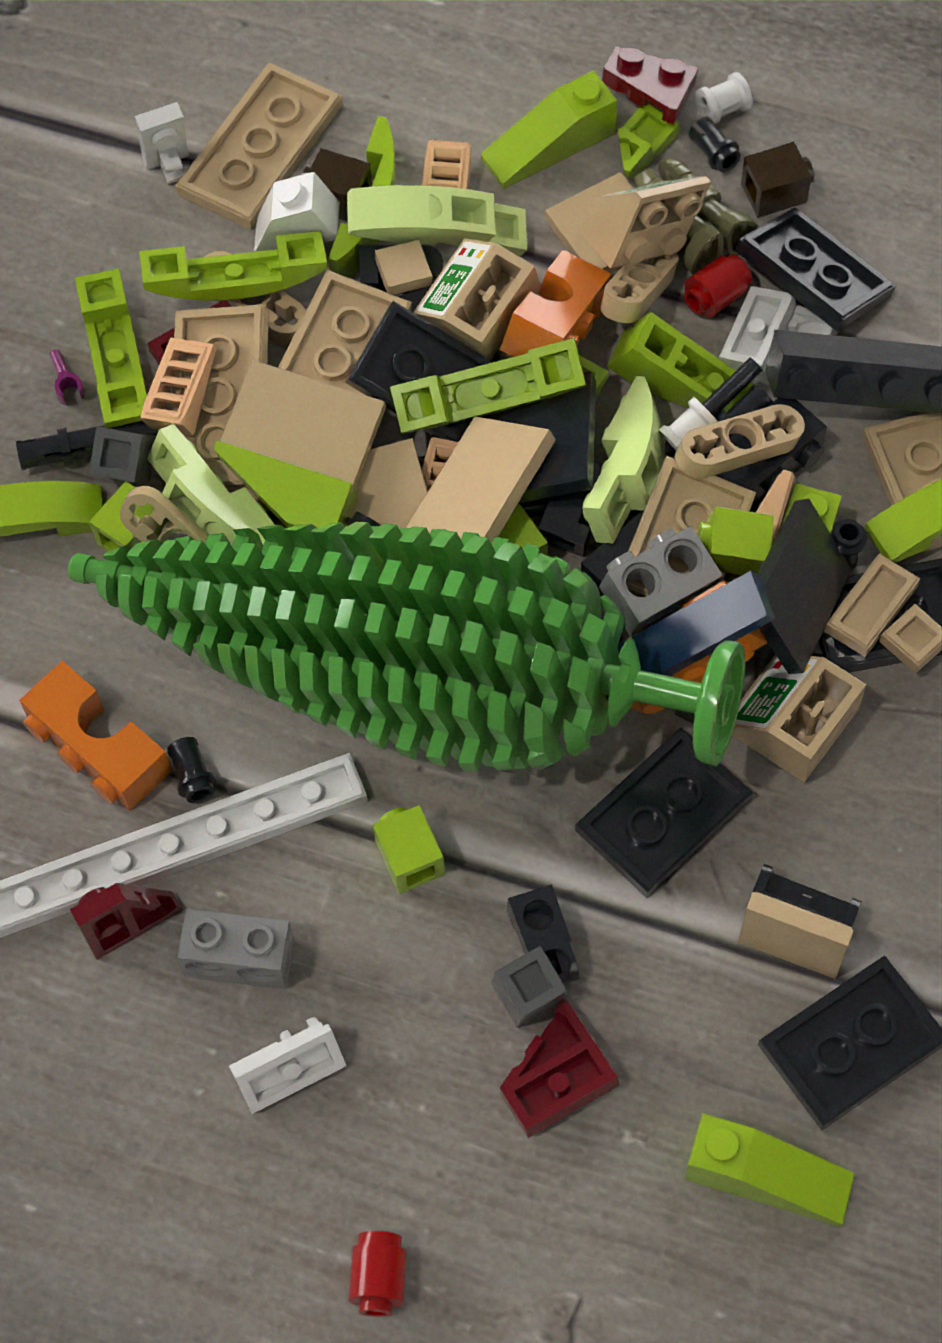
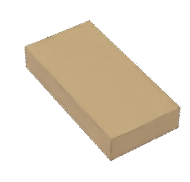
(872, 605)

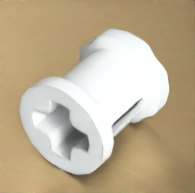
(724, 98)
(692, 418)

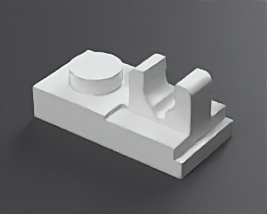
(163, 140)
(288, 1065)

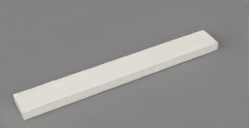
(181, 842)

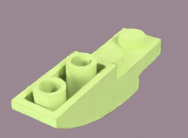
(434, 216)
(633, 464)
(200, 491)

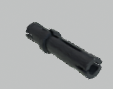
(67, 445)

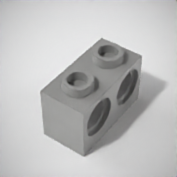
(665, 587)
(236, 948)

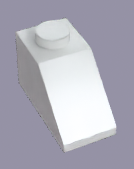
(297, 207)

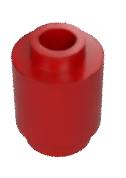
(717, 285)
(377, 1273)

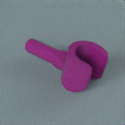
(64, 377)

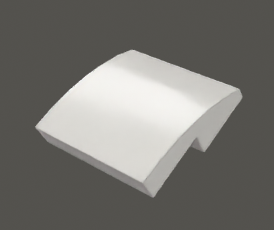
(755, 324)

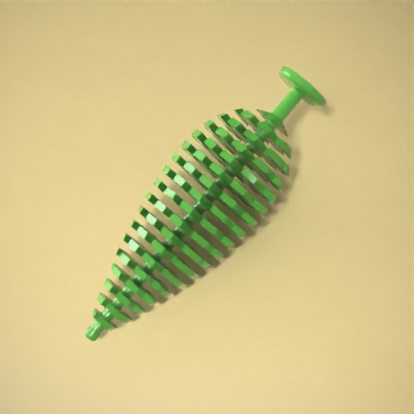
(412, 638)

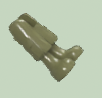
(704, 239)

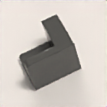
(121, 455)
(528, 986)

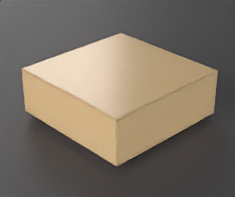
(403, 267)
(913, 638)

